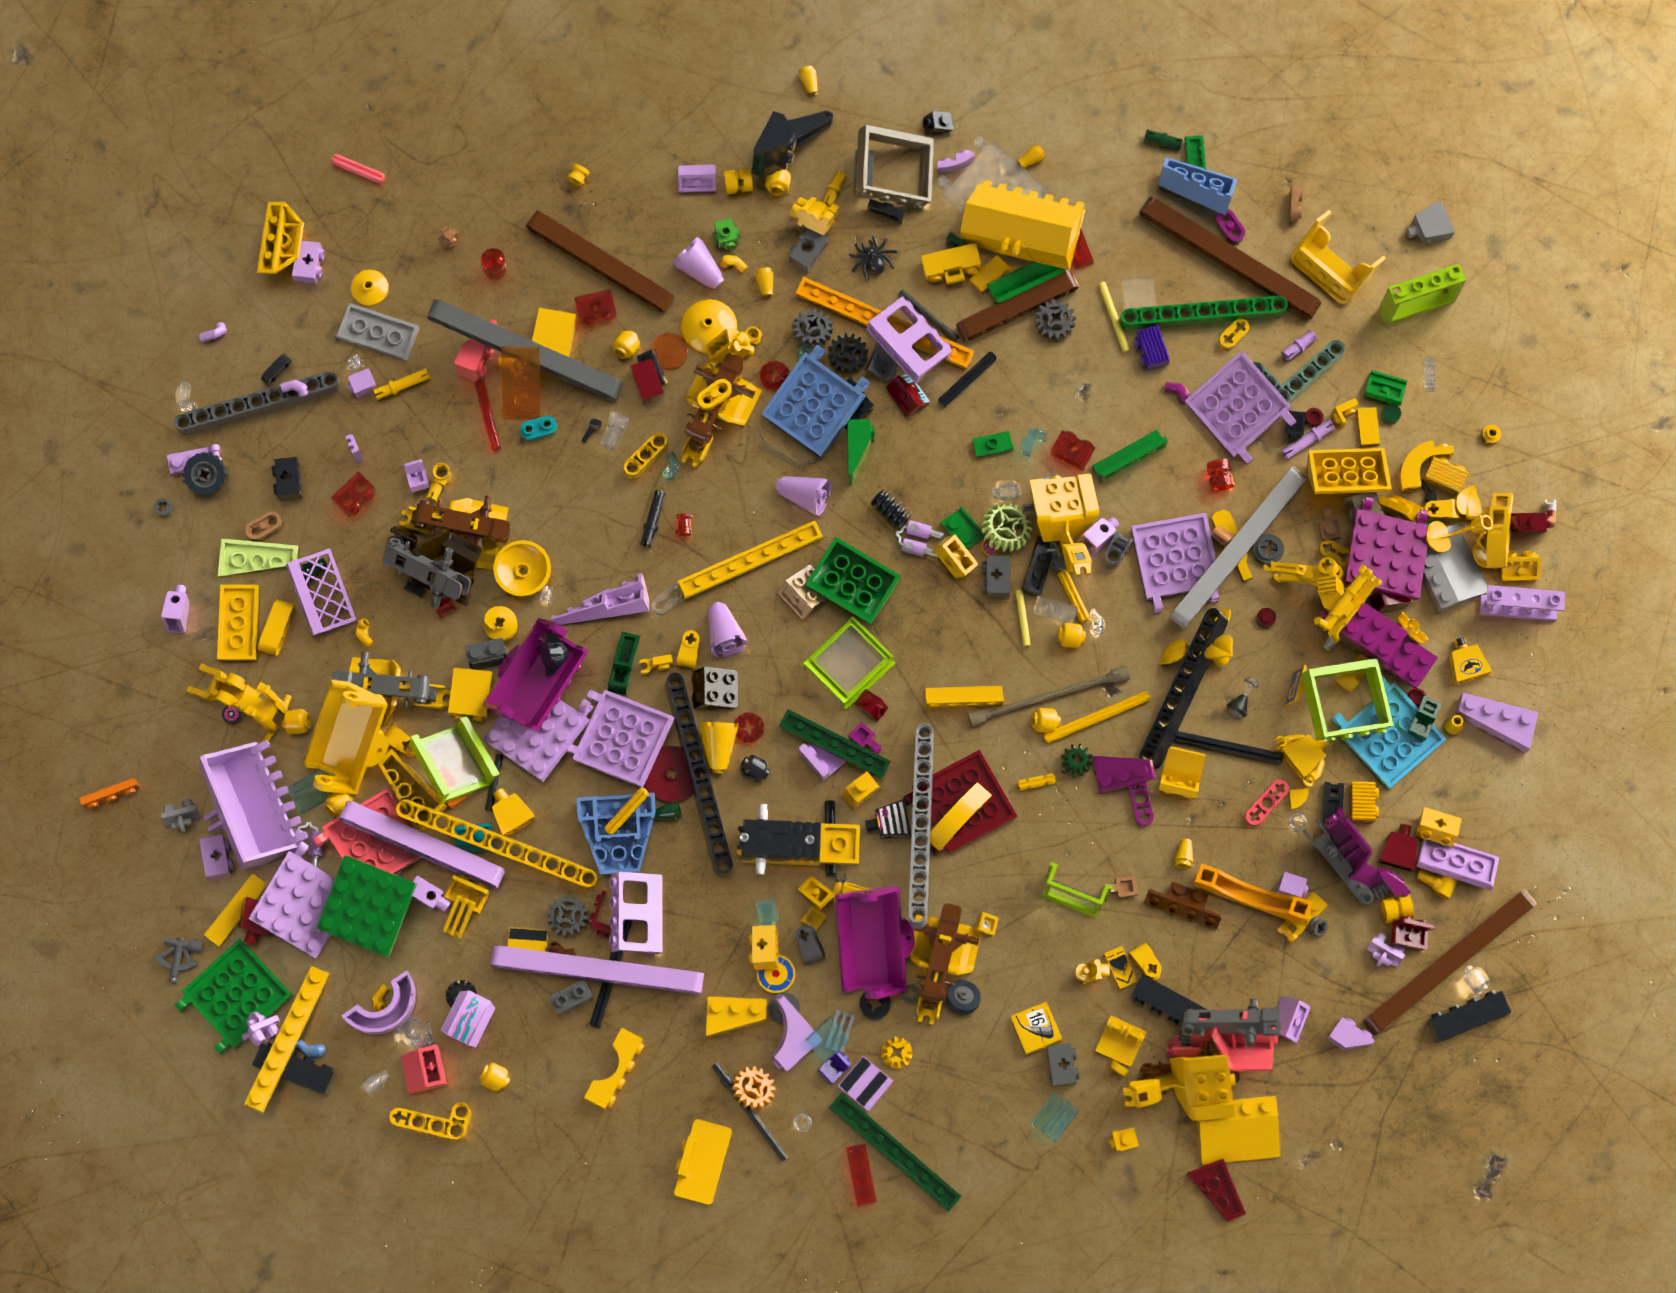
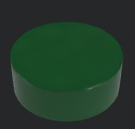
(1391, 413)

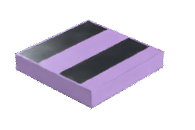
(865, 1083)

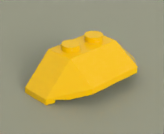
(280, 238)

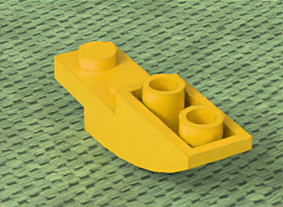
(1499, 536)

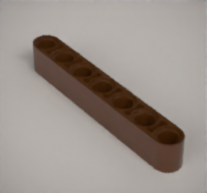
(1017, 306)

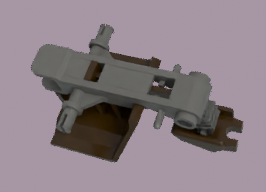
(439, 564)

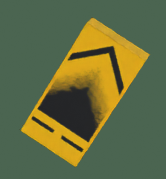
(1120, 967)

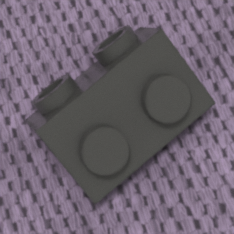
(881, 364)

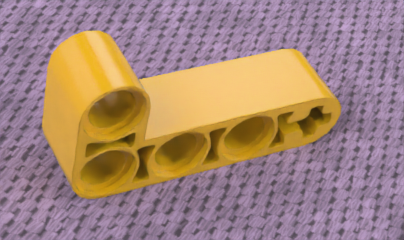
(429, 1120)

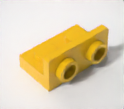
(1400, 507)
(1522, 566)

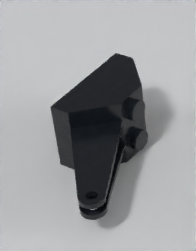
(782, 137)

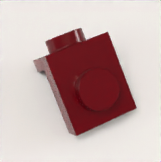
(871, 705)

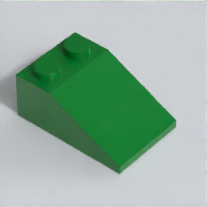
(859, 443)

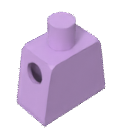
(1099, 535)
(176, 610)
(423, 888)

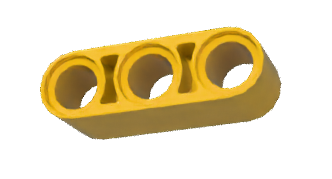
(647, 447)
(276, 627)

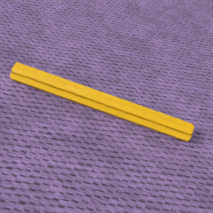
(1097, 717)

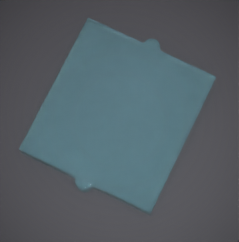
(827, 1039)

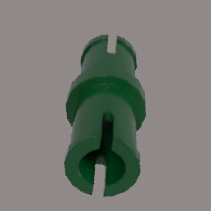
(1163, 139)

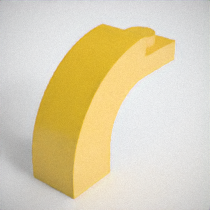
(1409, 473)

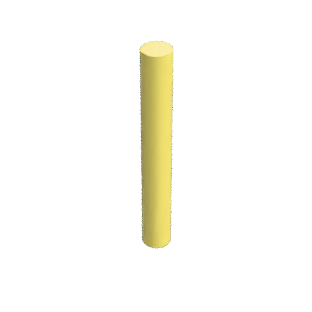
(1022, 618)

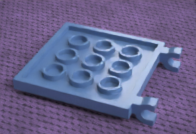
(814, 403)

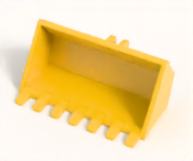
(1022, 224)

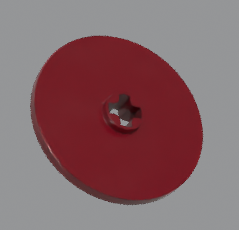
(667, 788)

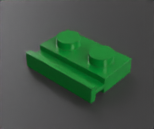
(1385, 388)
(963, 527)

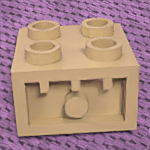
(798, 595)

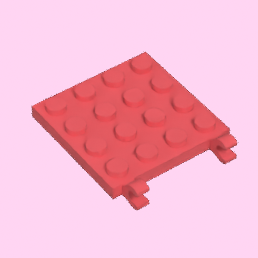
(364, 846)

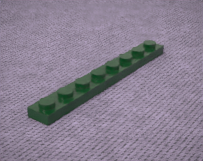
(895, 1152)

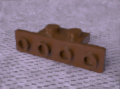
(1184, 903)

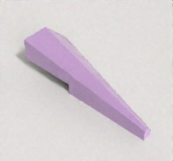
(624, 600)

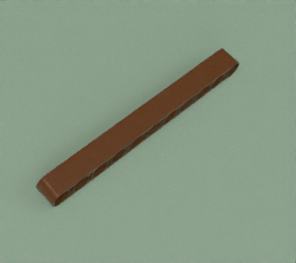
(1229, 257)
(1450, 962)

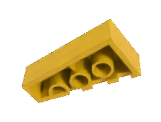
(409, 786)

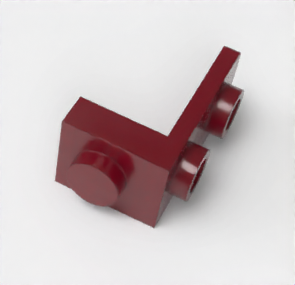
(603, 930)

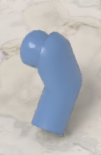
(310, 1051)

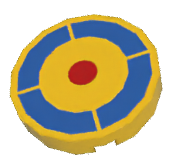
(779, 979)

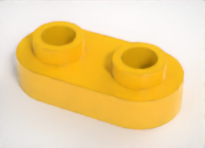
(713, 394)

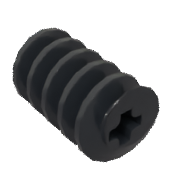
(891, 509)

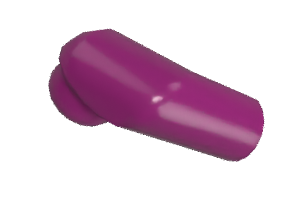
(1179, 388)

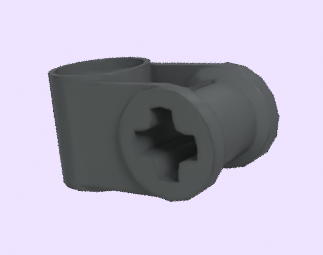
(1118, 547)
(810, 946)

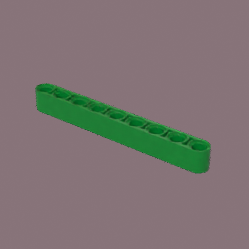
(1210, 307)

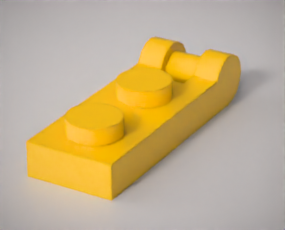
(1318, 906)

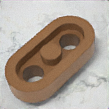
(1294, 210)
(263, 526)

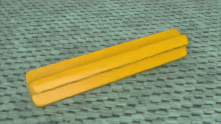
(1073, 595)
(626, 811)

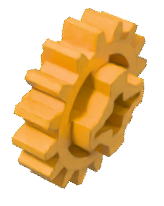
(754, 1084)

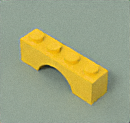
(602, 1091)

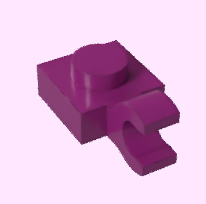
(864, 737)

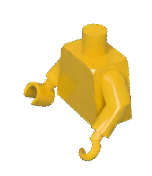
(728, 342)
(1303, 755)

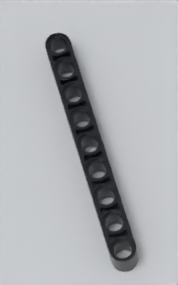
(1183, 679)

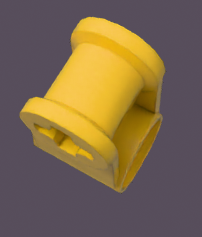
(1444, 511)
(688, 653)
(398, 740)
(1144, 959)

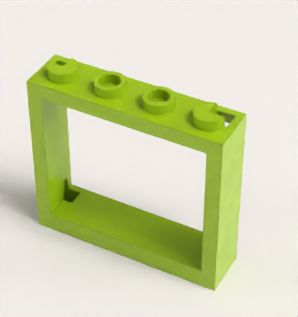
(1422, 294)
(1377, 691)

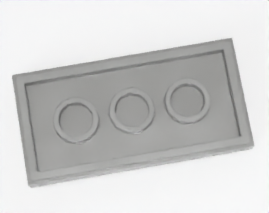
(377, 332)

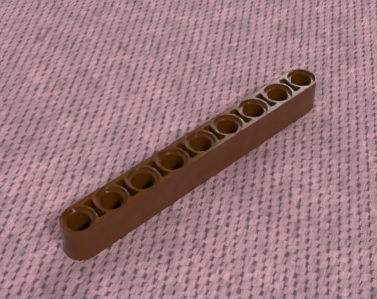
(600, 261)

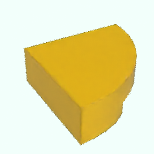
(1297, 797)

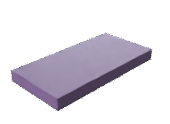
(1459, 863)

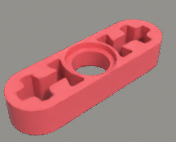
(1279, 796)

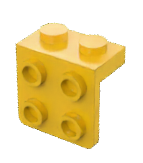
(1182, 772)

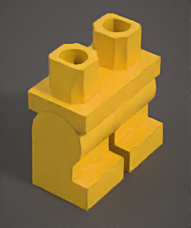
(814, 214)

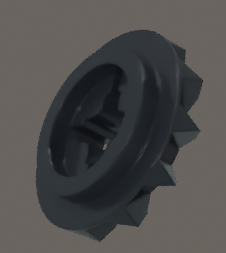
(454, 987)
(879, 1012)

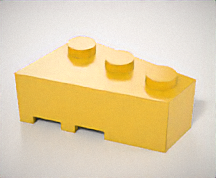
(732, 1014)

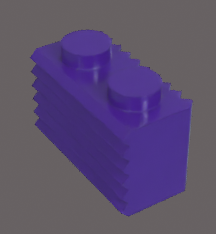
(1152, 348)

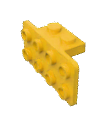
(702, 1161)

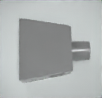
(1431, 224)

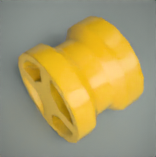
(577, 175)

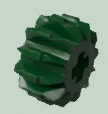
(1069, 754)

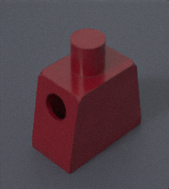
(1387, 602)
(1400, 850)
(252, 928)

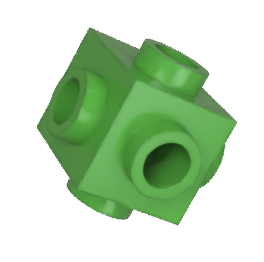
(726, 234)

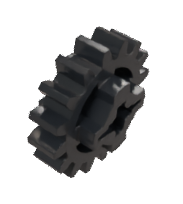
(841, 357)

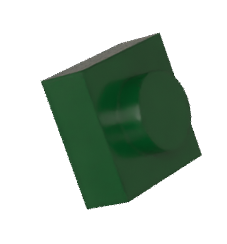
(954, 241)

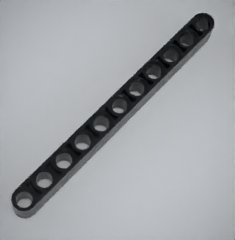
(698, 783)

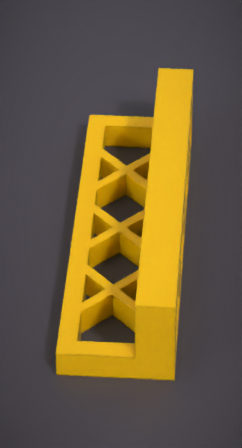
(964, 697)

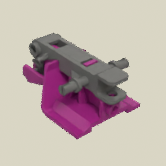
(1350, 860)

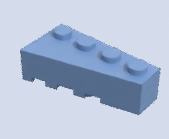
(1198, 184)

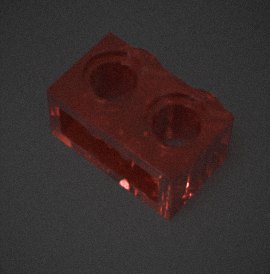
(349, 491)

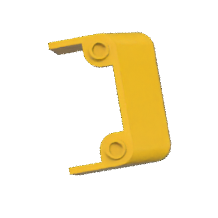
(1327, 268)

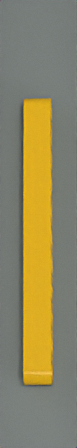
(504, 850)

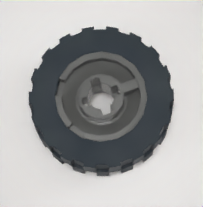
(206, 462)

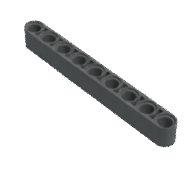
(250, 410)

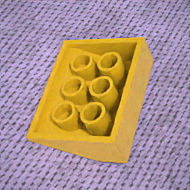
(1348, 471)
(1246, 1137)

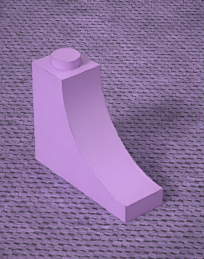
(793, 1042)

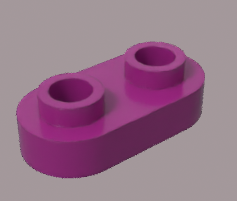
(1231, 226)

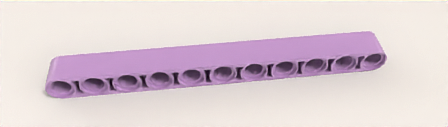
(597, 969)

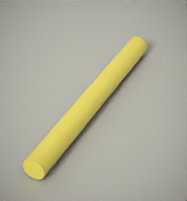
(1114, 318)

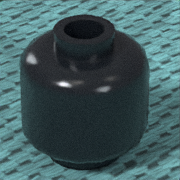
(754, 768)

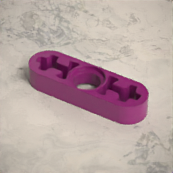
(1148, 811)

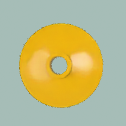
(372, 295)

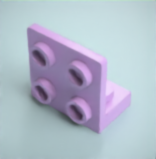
(820, 760)

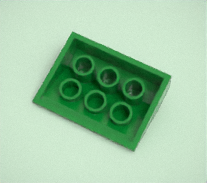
(853, 580)

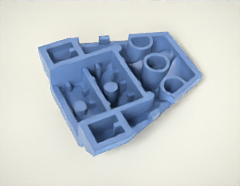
(625, 847)

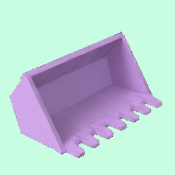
(250, 804)

